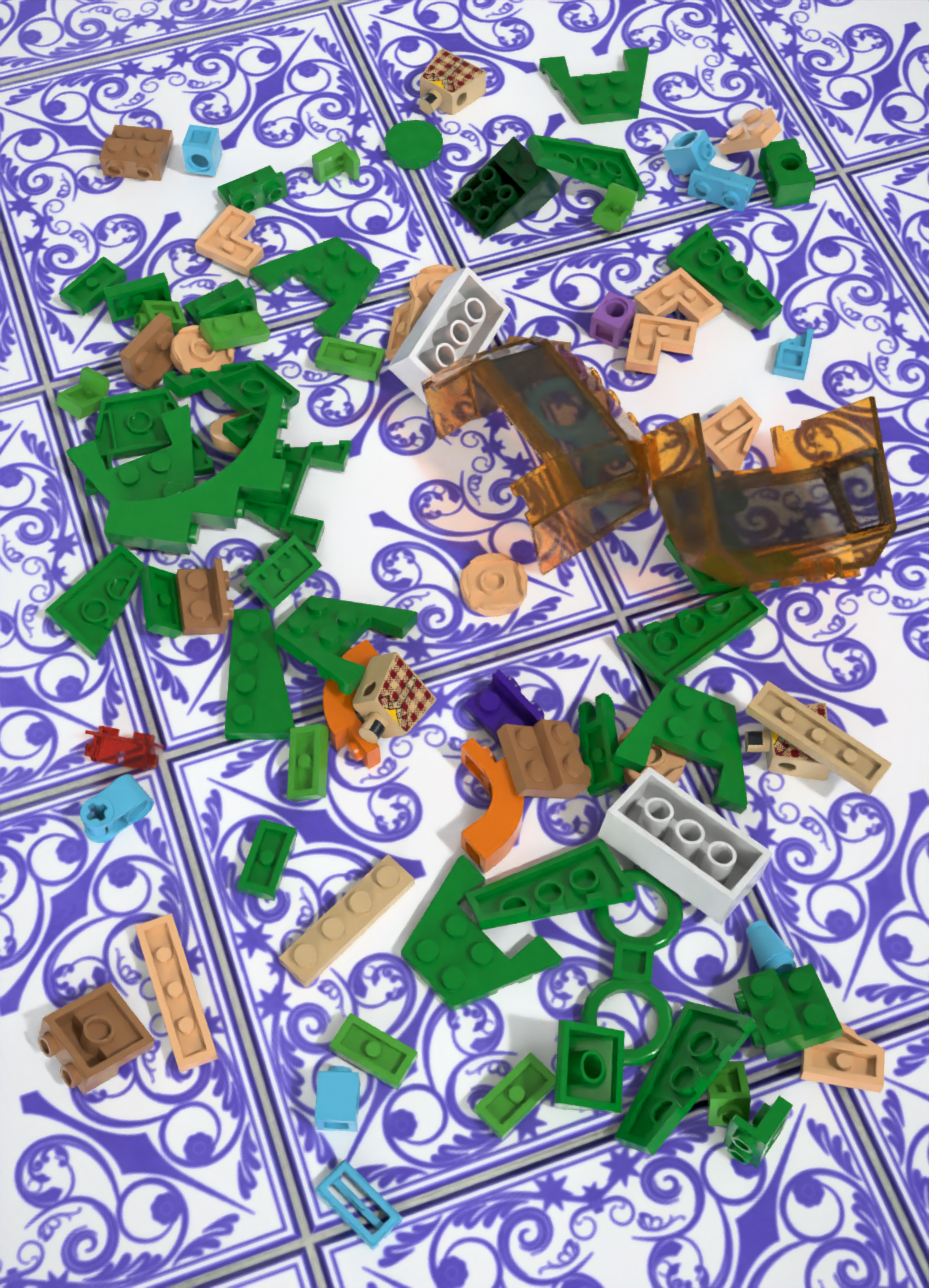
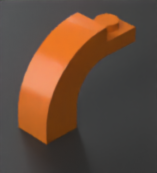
(341, 714)
(496, 832)

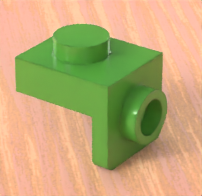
(334, 161)
(616, 208)
(86, 396)

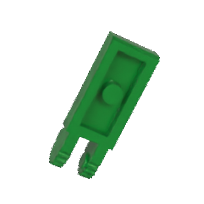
(599, 743)

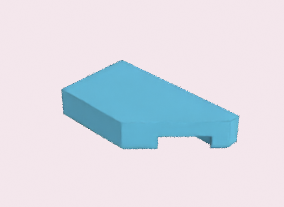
(793, 356)

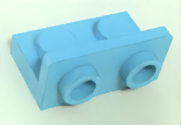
(721, 187)

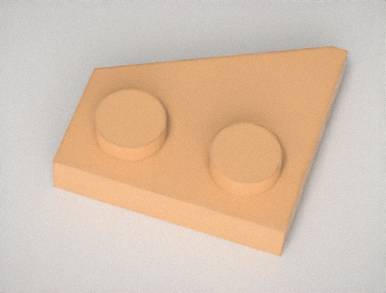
(845, 1062)

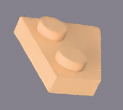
(730, 434)

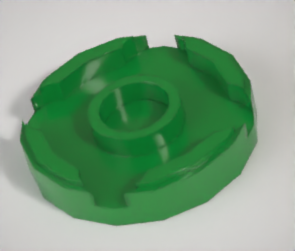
(413, 144)

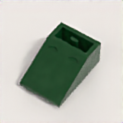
(505, 190)

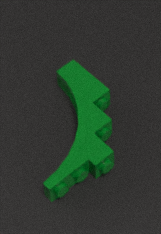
(171, 521)

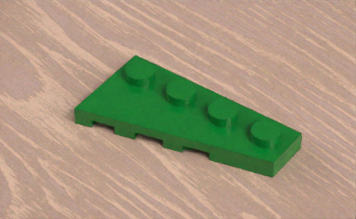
(586, 162)
(725, 278)
(693, 636)
(256, 684)
(559, 886)
(684, 1068)

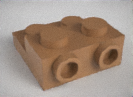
(136, 152)
(544, 759)
(93, 1037)

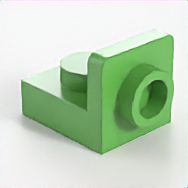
(151, 308)
(728, 1095)

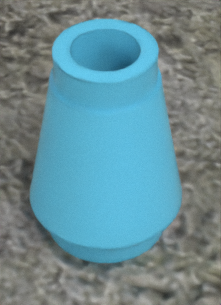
(769, 948)

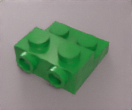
(788, 1010)

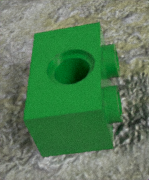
(786, 173)

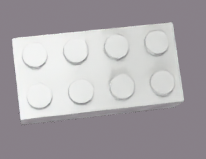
(453, 325)
(684, 845)

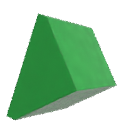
(589, 1068)

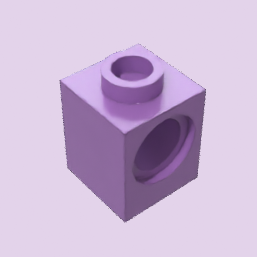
(612, 320)

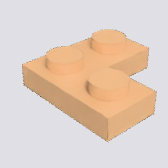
(752, 132)
(226, 242)
(681, 293)
(656, 333)

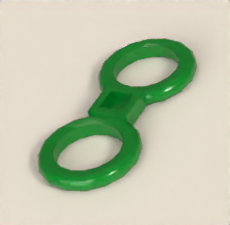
(634, 966)

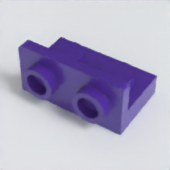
(502, 704)

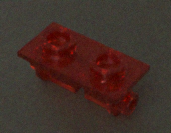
(108, 745)

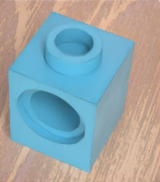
(202, 150)
(689, 152)
(337, 1099)

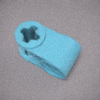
(116, 808)

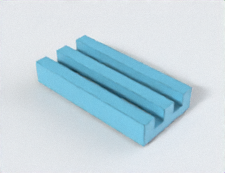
(383, 1229)

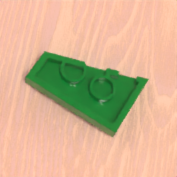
(97, 600)

